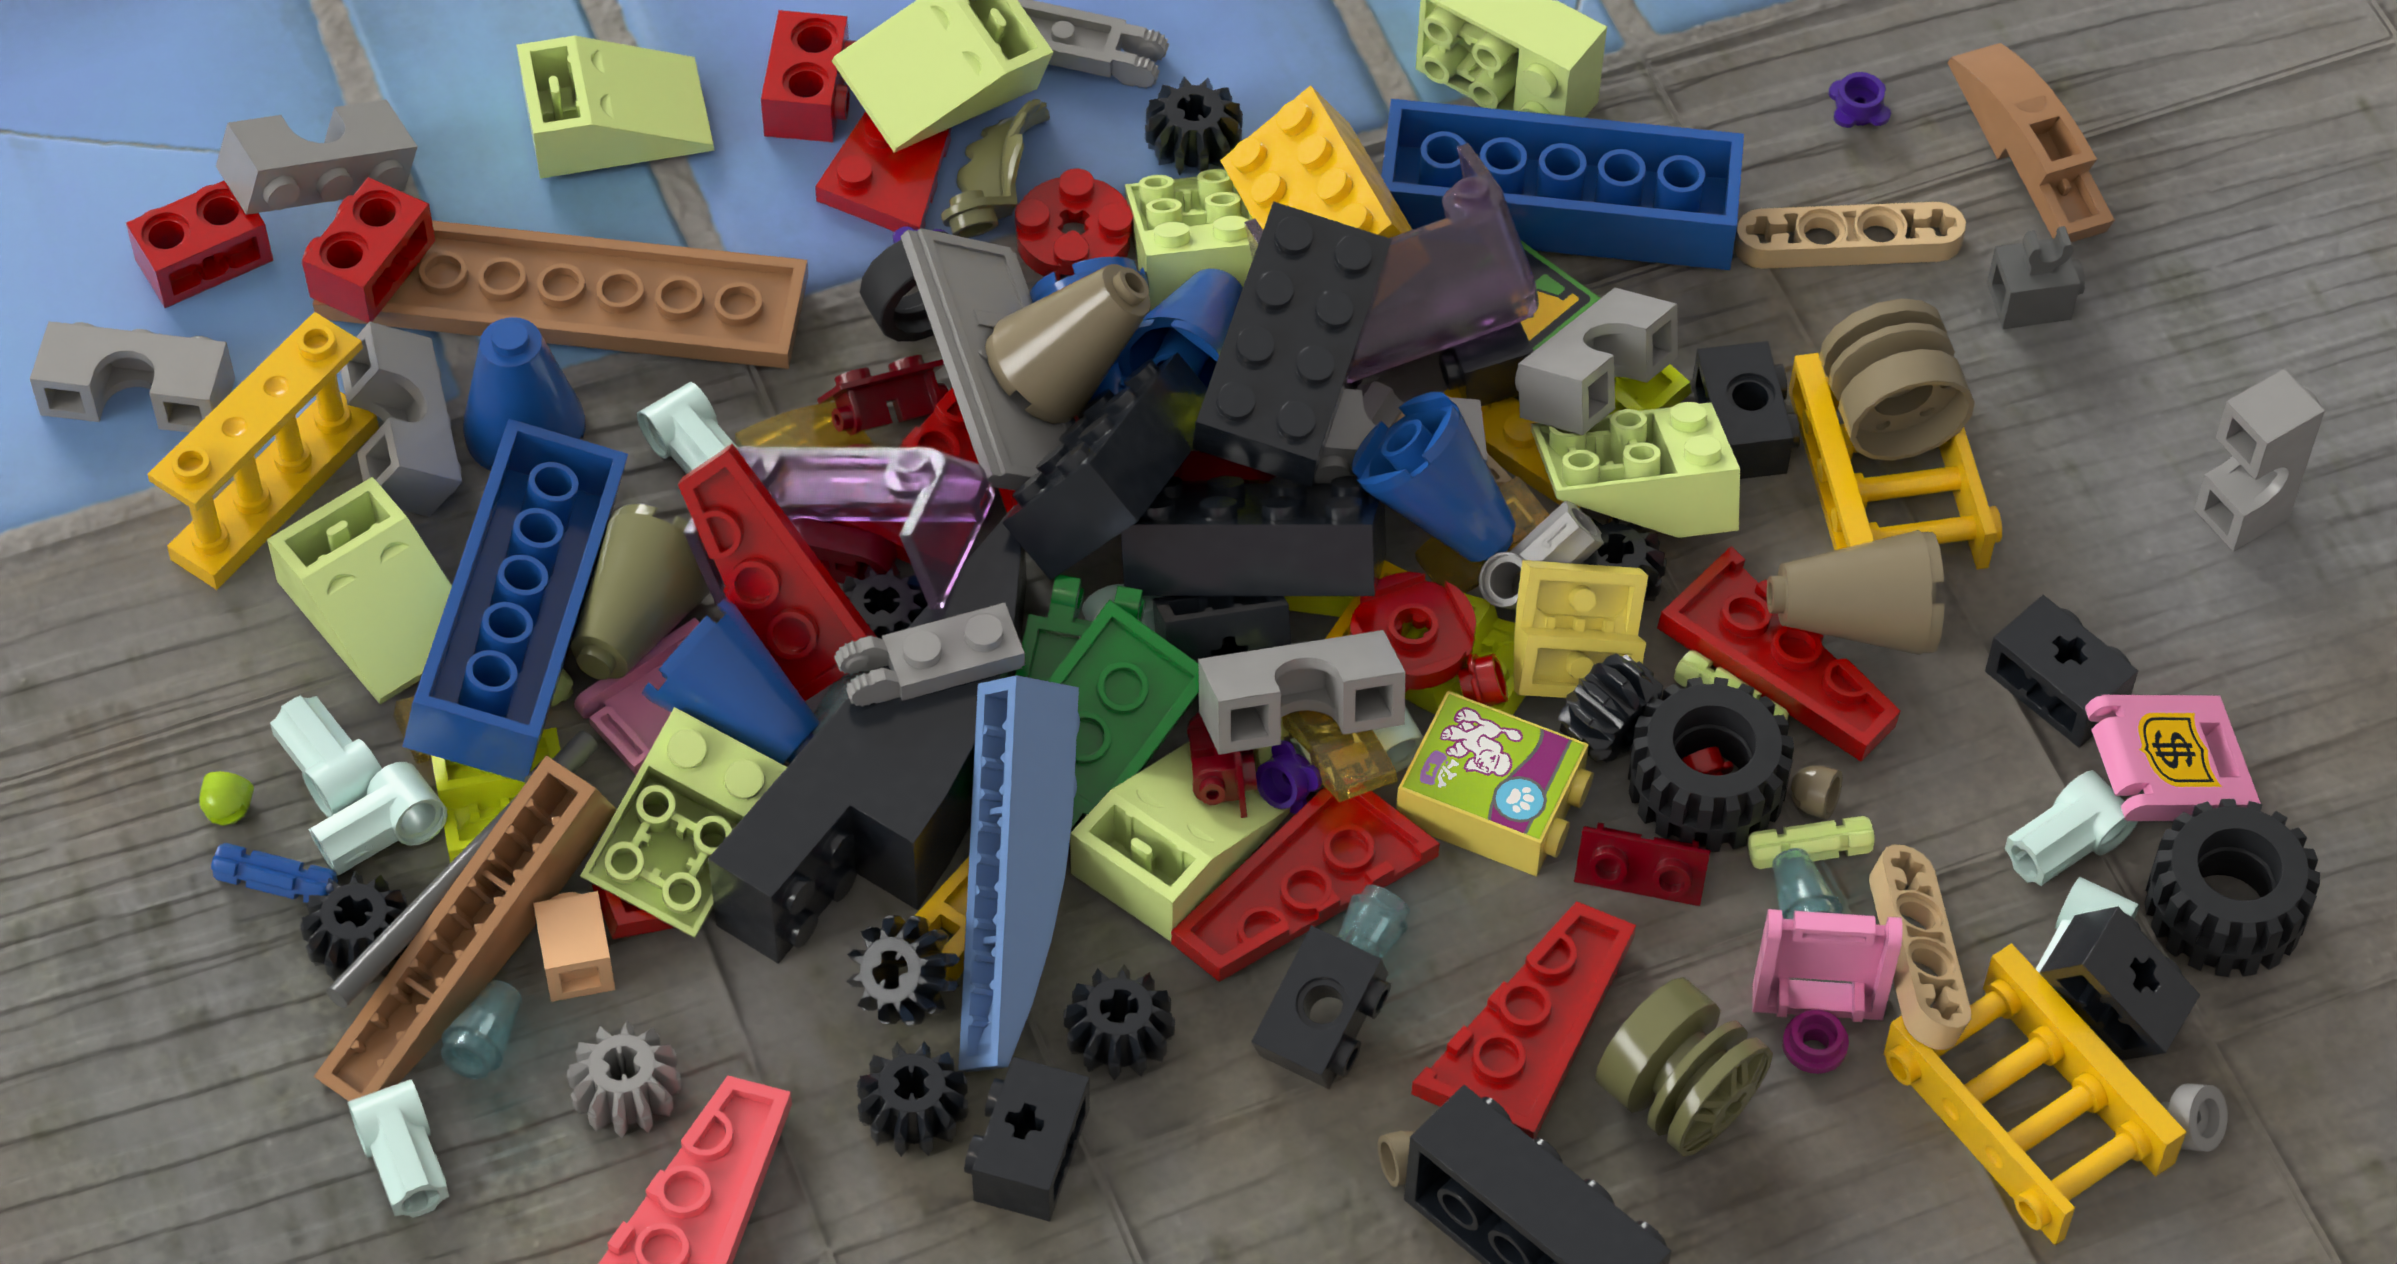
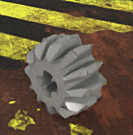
(618, 1058)

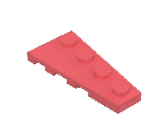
(709, 1189)

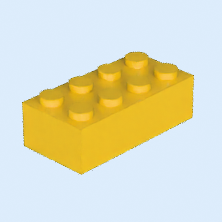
(1314, 164)

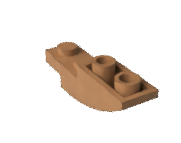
(2039, 135)

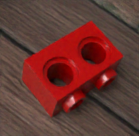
(801, 84)
(197, 243)
(368, 250)

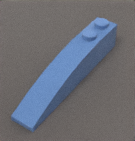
(1015, 857)

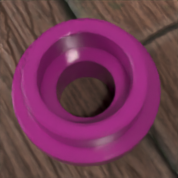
(1817, 1026)

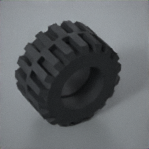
(1701, 804)
(2242, 846)

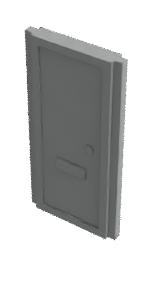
(965, 294)

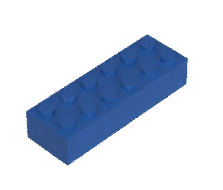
(1576, 180)
(515, 601)

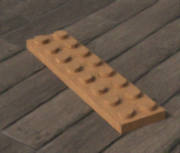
(603, 294)

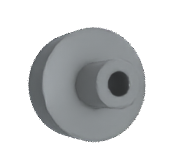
(2201, 1114)

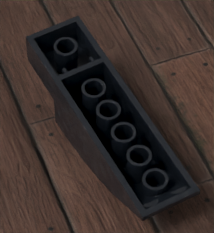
(869, 794)

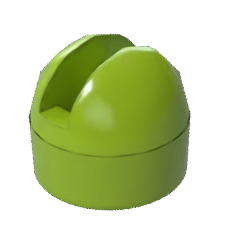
(225, 797)

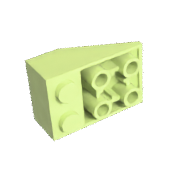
(1513, 53)
(943, 65)
(610, 104)
(1187, 229)
(1649, 469)
(365, 585)
(675, 817)
(1161, 846)

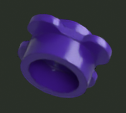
(1859, 100)
(1287, 778)

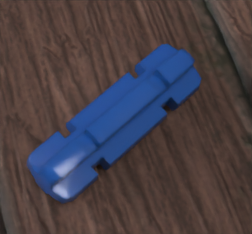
(270, 872)

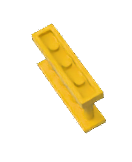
(285, 473)
(1846, 493)
(2059, 1040)

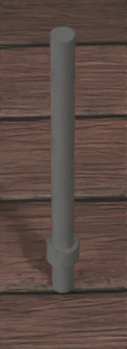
(412, 919)

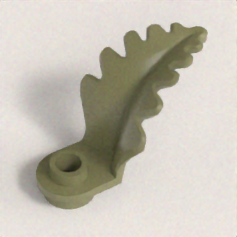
(991, 174)

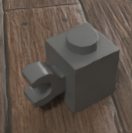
(2035, 280)

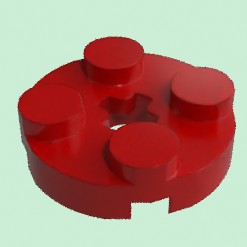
(1065, 200)
(1440, 609)

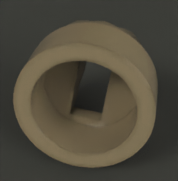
(1817, 790)
(1393, 1155)

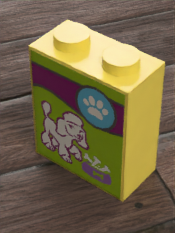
(1495, 784)

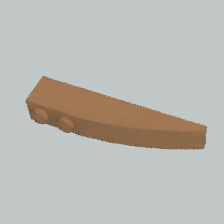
(471, 930)

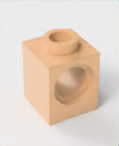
(574, 945)

